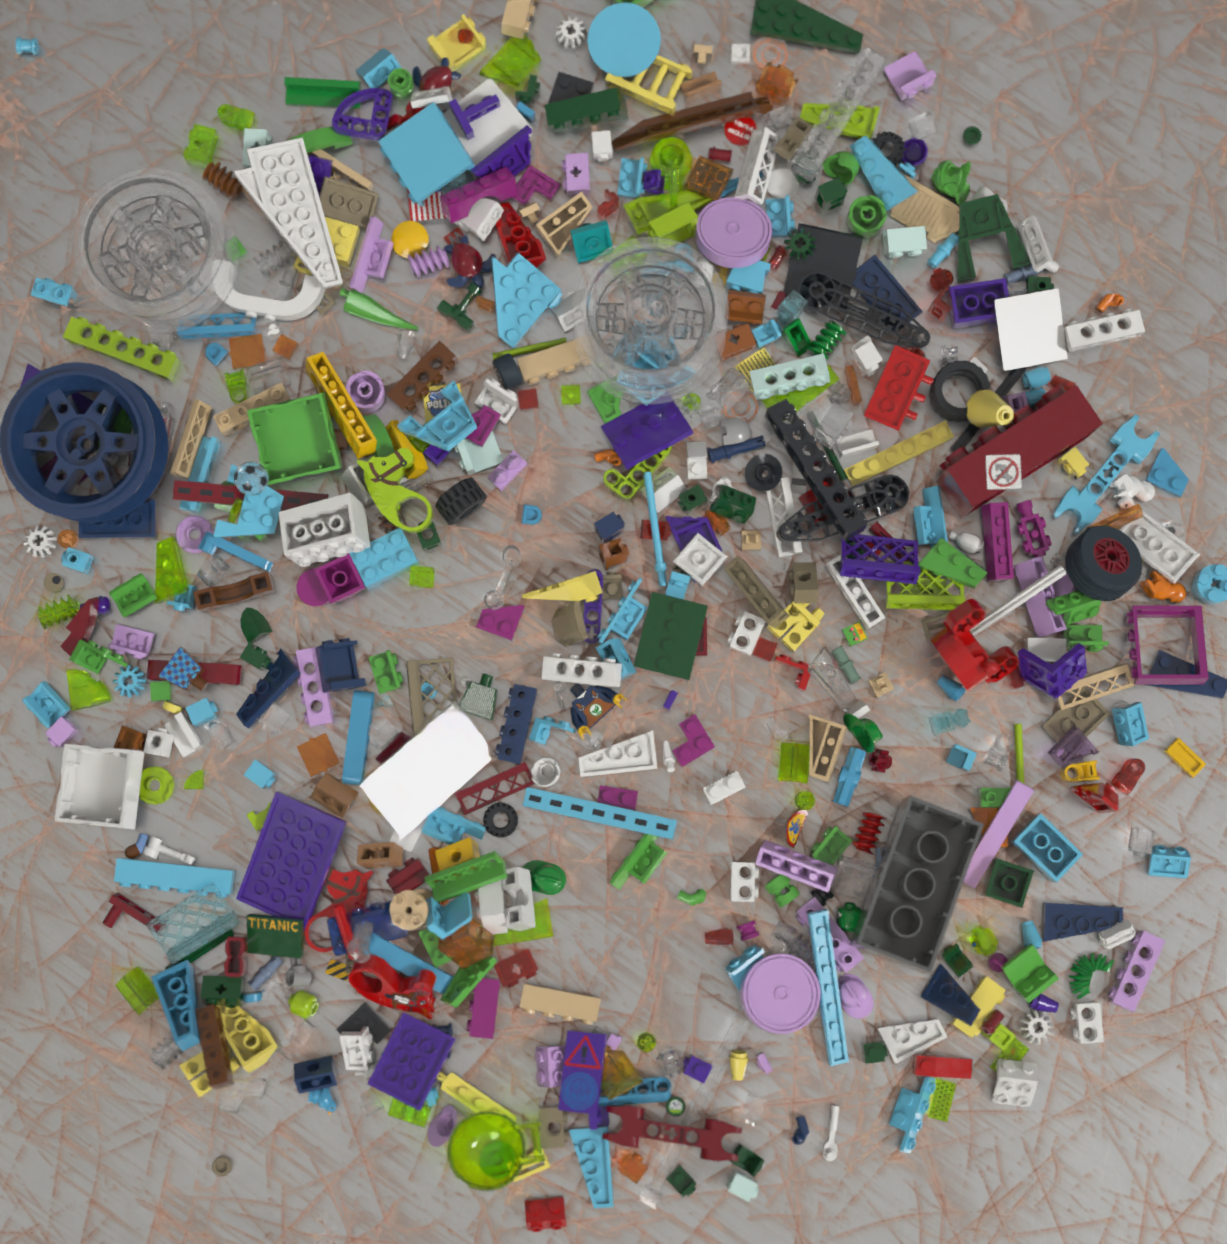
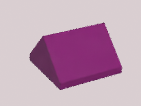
(340, 579)

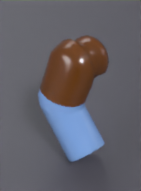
(137, 848)

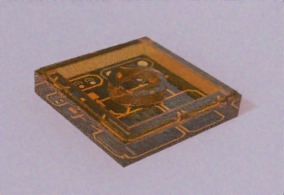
(708, 178)

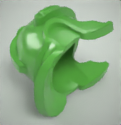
(952, 180)

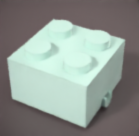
(904, 241)

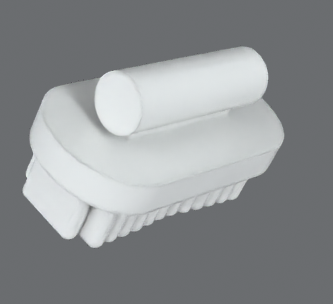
(1117, 935)

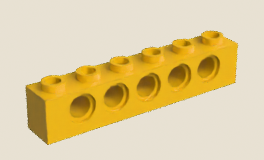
(341, 405)

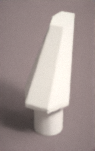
(668, 757)
(367, 1073)

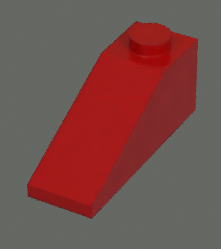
(942, 1066)

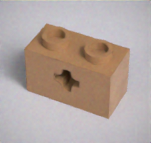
(380, 855)

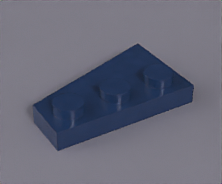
(950, 997)

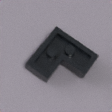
(366, 1017)

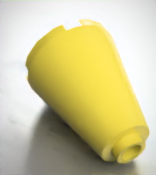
(988, 410)

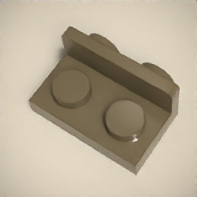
(611, 586)

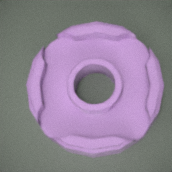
(184, 529)

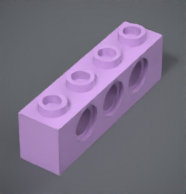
(325, 714)
(796, 866)
(1146, 964)

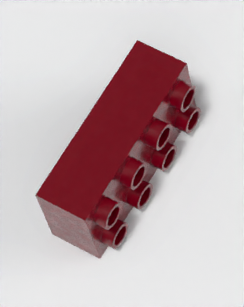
(1038, 437)

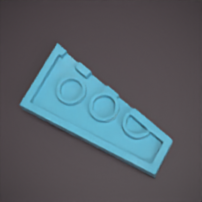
(881, 173)

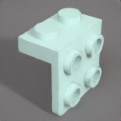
(478, 458)

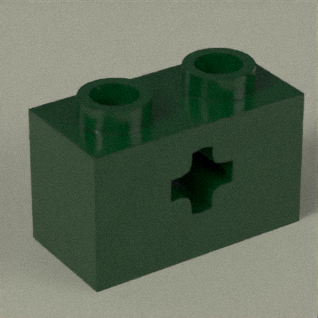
(214, 985)

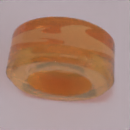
(67, 539)

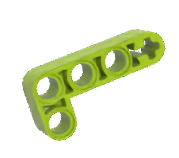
(629, 481)

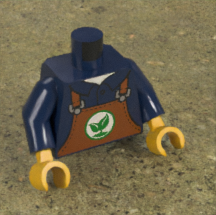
(592, 706)

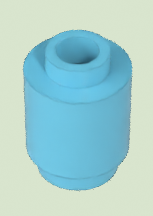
(1036, 378)

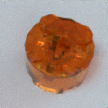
(776, 83)

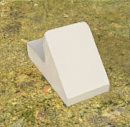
(696, 460)

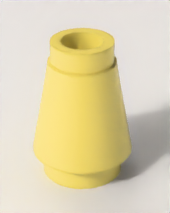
(738, 1064)

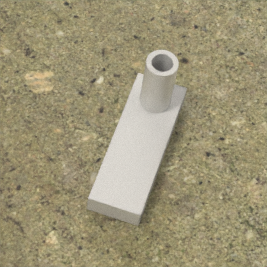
(1036, 245)

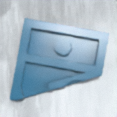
(1167, 474)

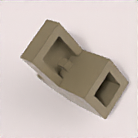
(793, 138)

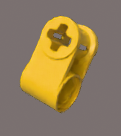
(1083, 772)

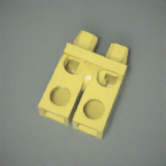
(803, 623)
(195, 1066)

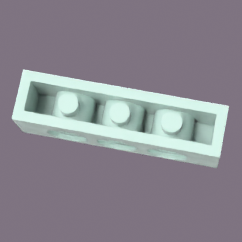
(796, 369)

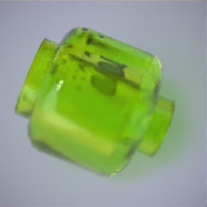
(984, 941)

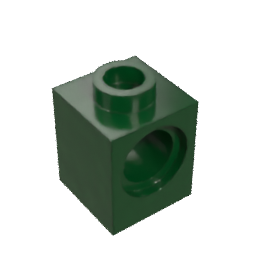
(431, 543)

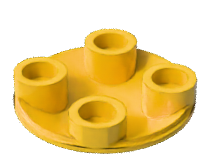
(409, 238)

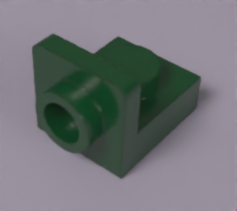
(682, 1181)

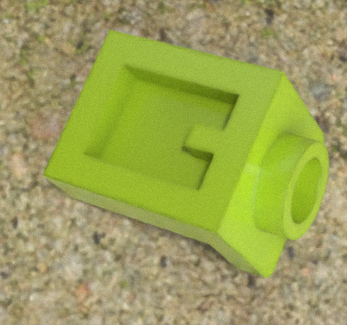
(1001, 1037)

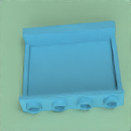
(425, 153)

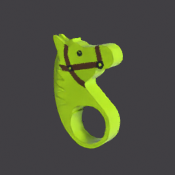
(383, 483)

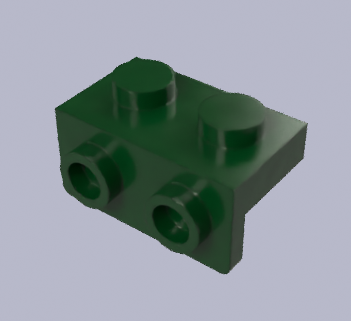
(733, 504)

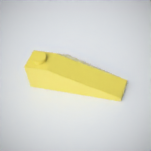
(247, 1038)

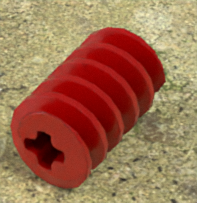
(868, 832)

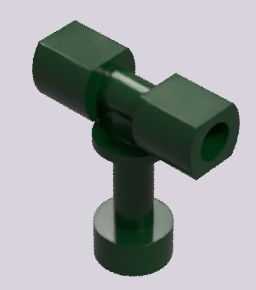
(458, 312)

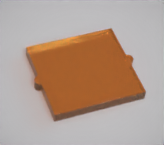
(246, 351)
(318, 755)

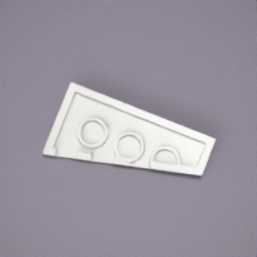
(623, 757)

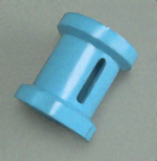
(27, 45)

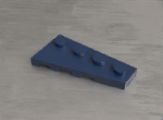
(1170, 665)

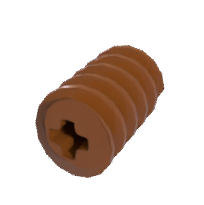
(222, 180)

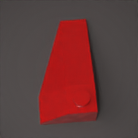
(516, 237)

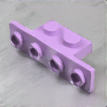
(372, 257)

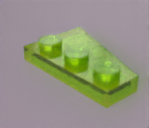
(170, 572)

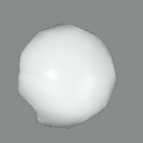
(545, 772)

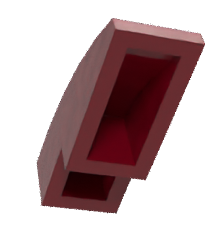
(81, 625)

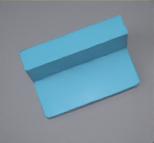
(377, 68)

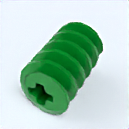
(826, 339)

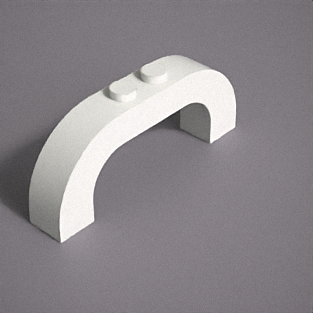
(270, 309)

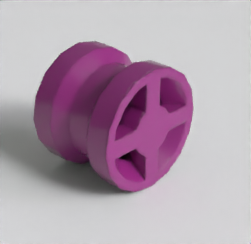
(748, 930)

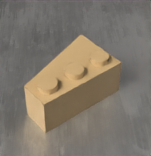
(516, 17)

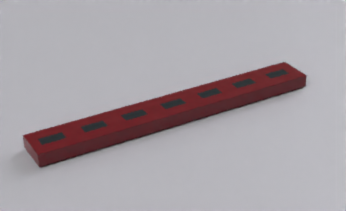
(228, 494)

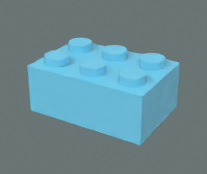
(384, 558)
(1046, 847)

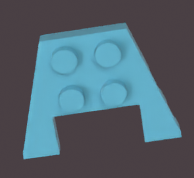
(448, 426)
(257, 515)

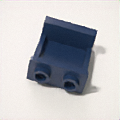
(338, 666)

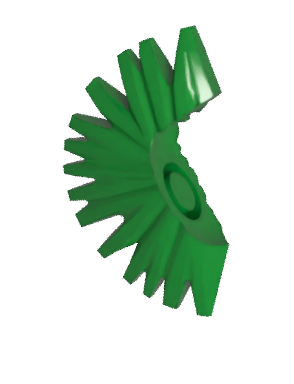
(1086, 972)

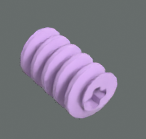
(428, 260)

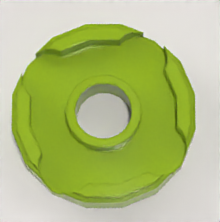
(166, 785)

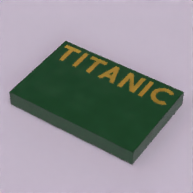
(275, 936)

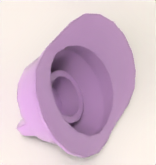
(855, 996)
(443, 1125)

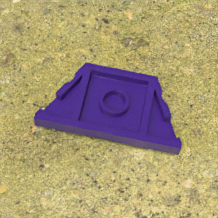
(512, 154)
(687, 527)

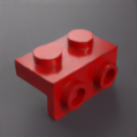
(545, 1214)

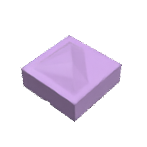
(763, 1063)

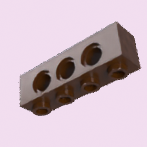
(437, 353)
(214, 1047)

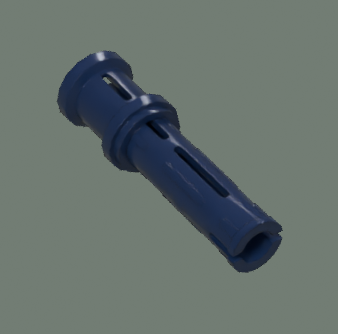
(727, 451)

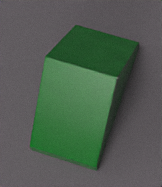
(796, 337)

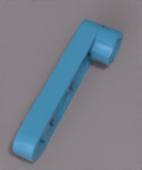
(210, 544)

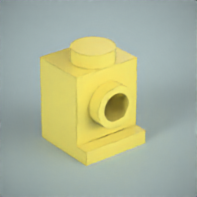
(1074, 463)

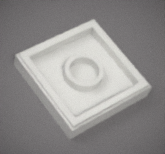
(700, 559)

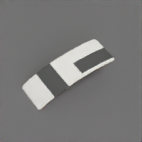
(798, 482)

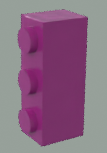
(484, 1008)

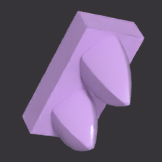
(507, 470)

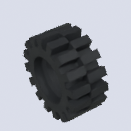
(896, 141)
(512, 819)

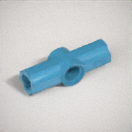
(849, 776)

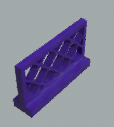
(879, 569)

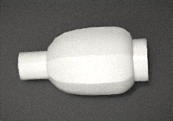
(967, 541)

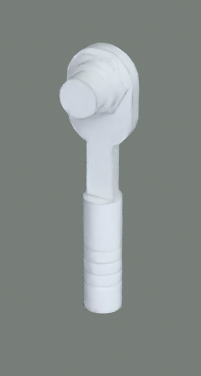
(830, 1147)

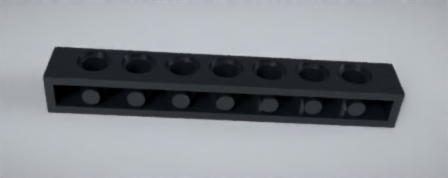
(846, 527)

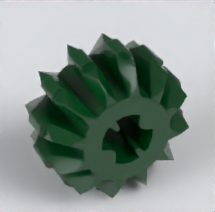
(804, 249)

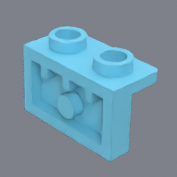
(631, 178)
(780, 216)
(1130, 724)
(1169, 862)

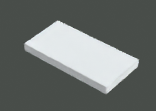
(1160, 547)

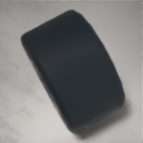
(507, 371)

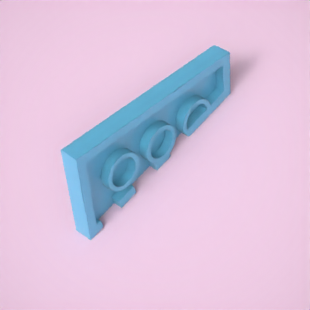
(595, 1164)

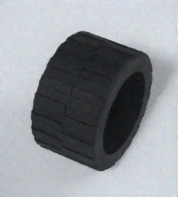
(960, 368)

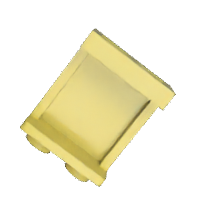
(448, 46)

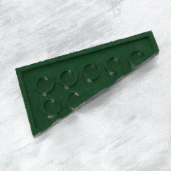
(802, 24)

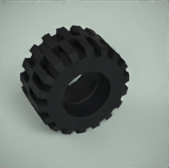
(460, 501)

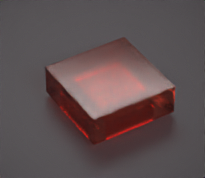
(528, 399)
(765, 649)

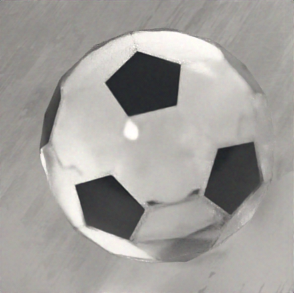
(251, 478)

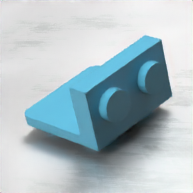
(448, 919)

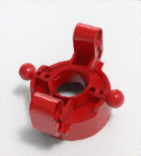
(965, 653)

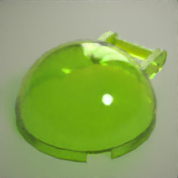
(490, 1149)

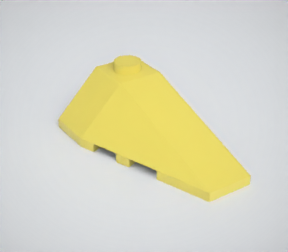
(573, 589)

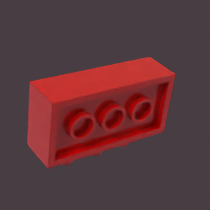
(898, 388)

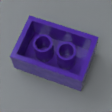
(975, 303)

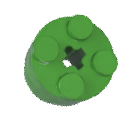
(864, 206)

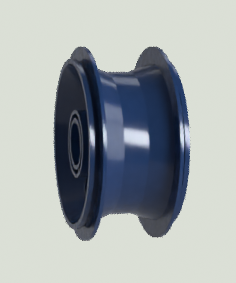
(55, 388)

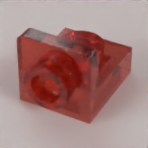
(607, 208)

